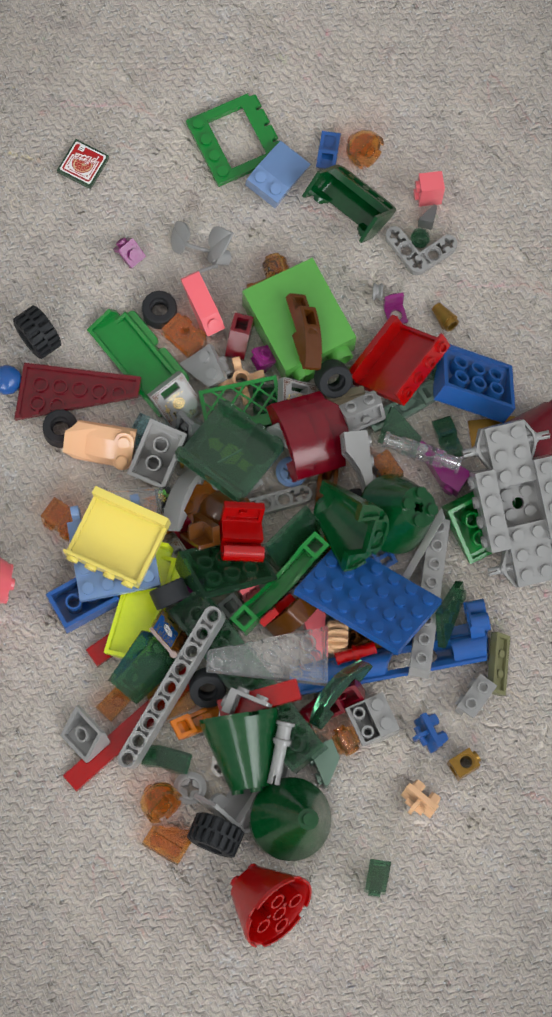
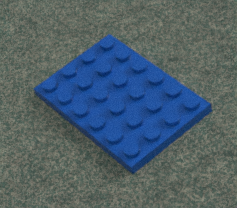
(369, 600)

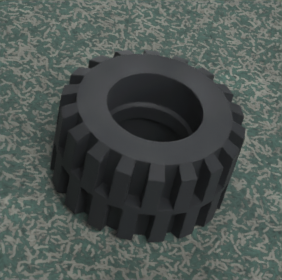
(37, 332)
(215, 834)

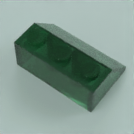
(290, 537)

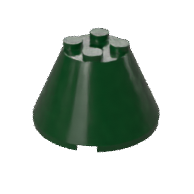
(407, 507)

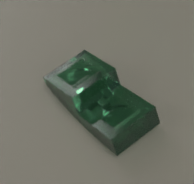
(447, 436)

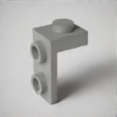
(231, 700)

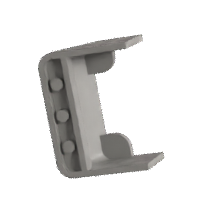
(236, 807)

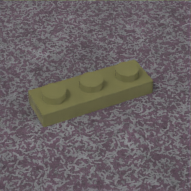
(499, 662)

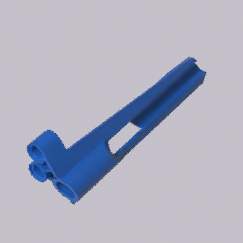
(465, 646)

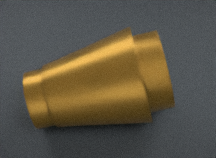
(445, 317)

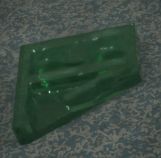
(397, 426)

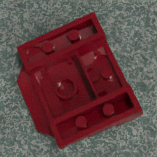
(311, 434)

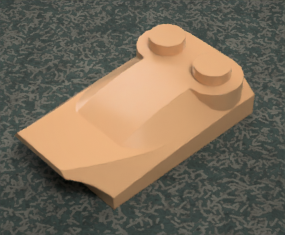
(101, 443)

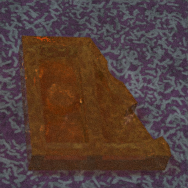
(168, 842)

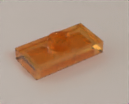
(113, 704)

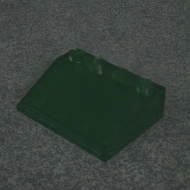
(212, 576)

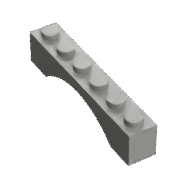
(357, 452)

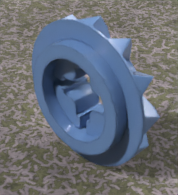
(282, 475)

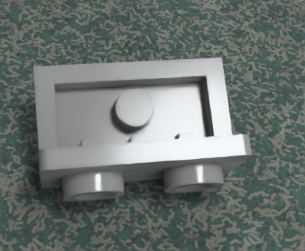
(478, 693)

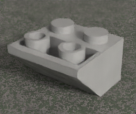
(373, 720)

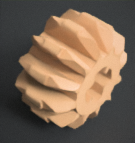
(337, 636)

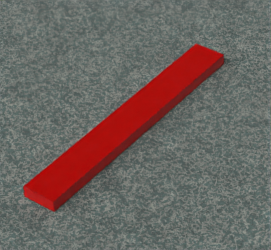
(84, 772)

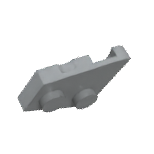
(206, 366)

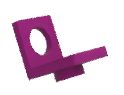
(394, 302)

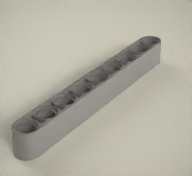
(162, 692)

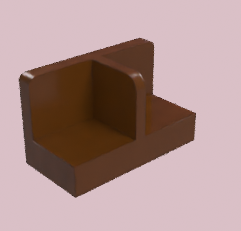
(202, 532)

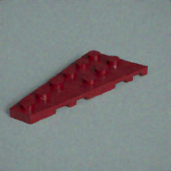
(56, 388)

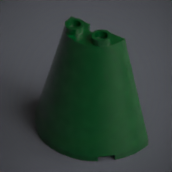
(350, 525)
(242, 747)

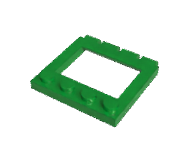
(210, 147)

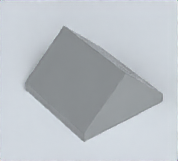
(84, 735)

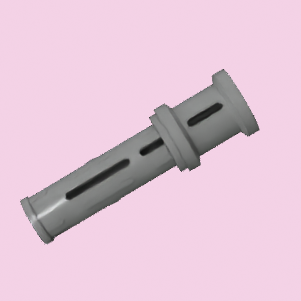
(281, 742)

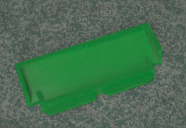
(135, 352)

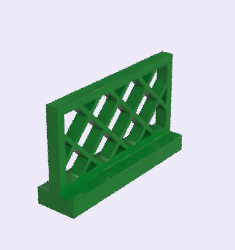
(263, 419)

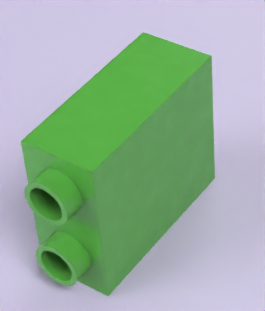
(275, 324)

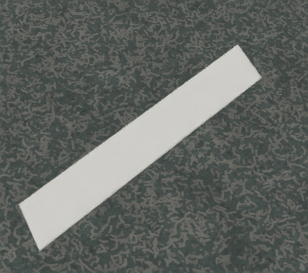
(424, 544)

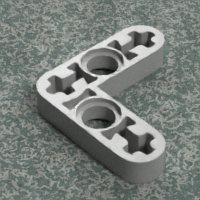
(420, 257)

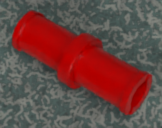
(355, 653)

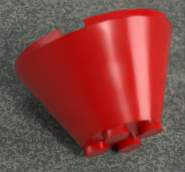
(268, 903)

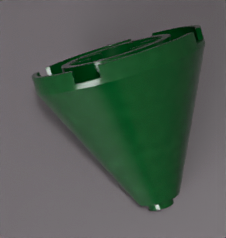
(290, 819)

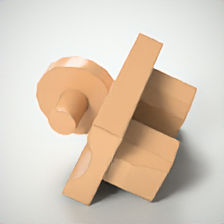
(419, 801)

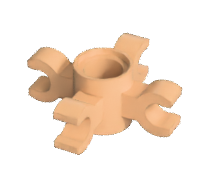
(240, 373)

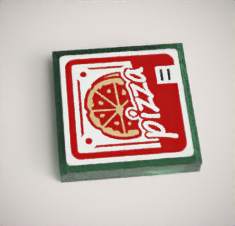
(83, 164)

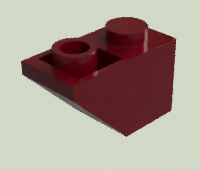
(239, 336)

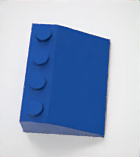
(475, 384)

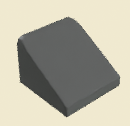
(427, 219)

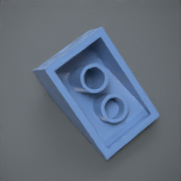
(277, 174)

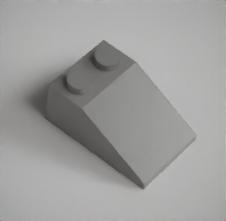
(155, 455)

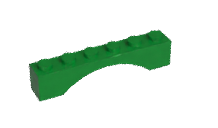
(303, 560)

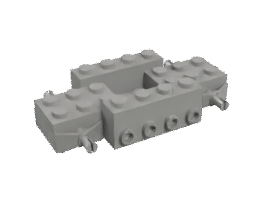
(510, 473)

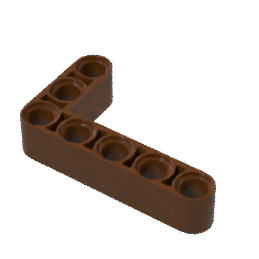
(291, 618)

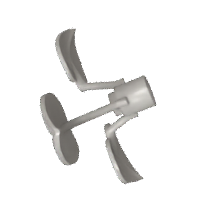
(218, 241)

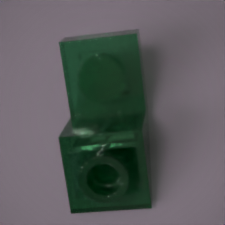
(168, 759)

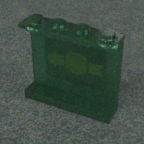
(230, 451)

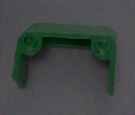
(352, 198)

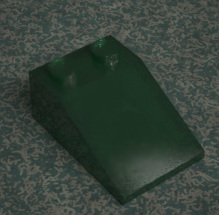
(142, 667)

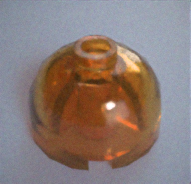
(364, 148)
(160, 801)

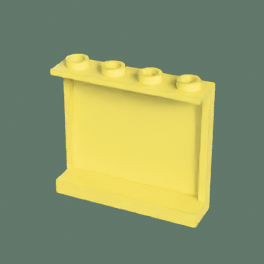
(117, 538)

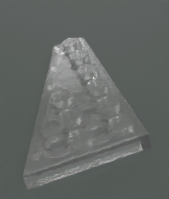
(276, 658)

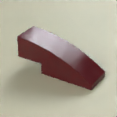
(352, 694)

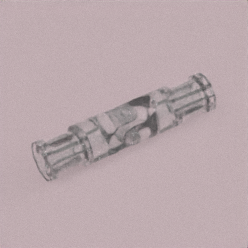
(418, 451)

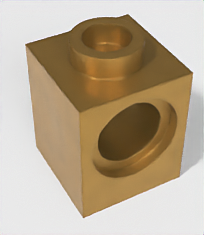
(459, 771)

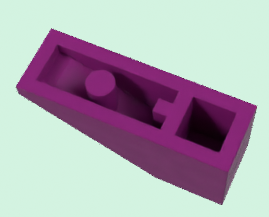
(451, 482)

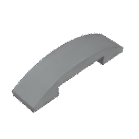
(179, 498)

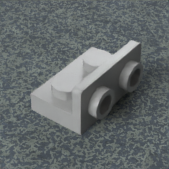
(363, 411)

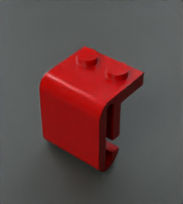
(242, 531)

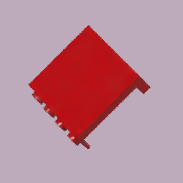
(397, 361)

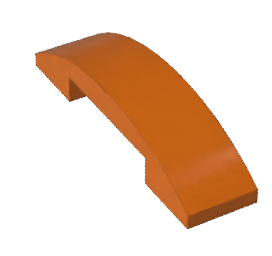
(189, 725)

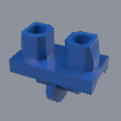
(427, 734)

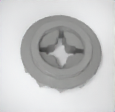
(198, 783)

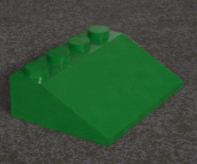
(465, 528)

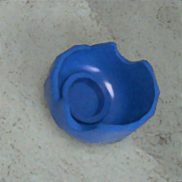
(9, 379)

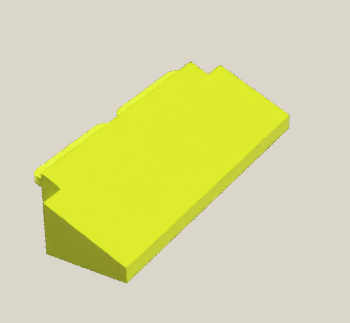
(137, 610)

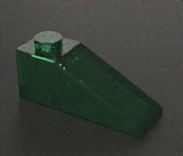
(377, 877)

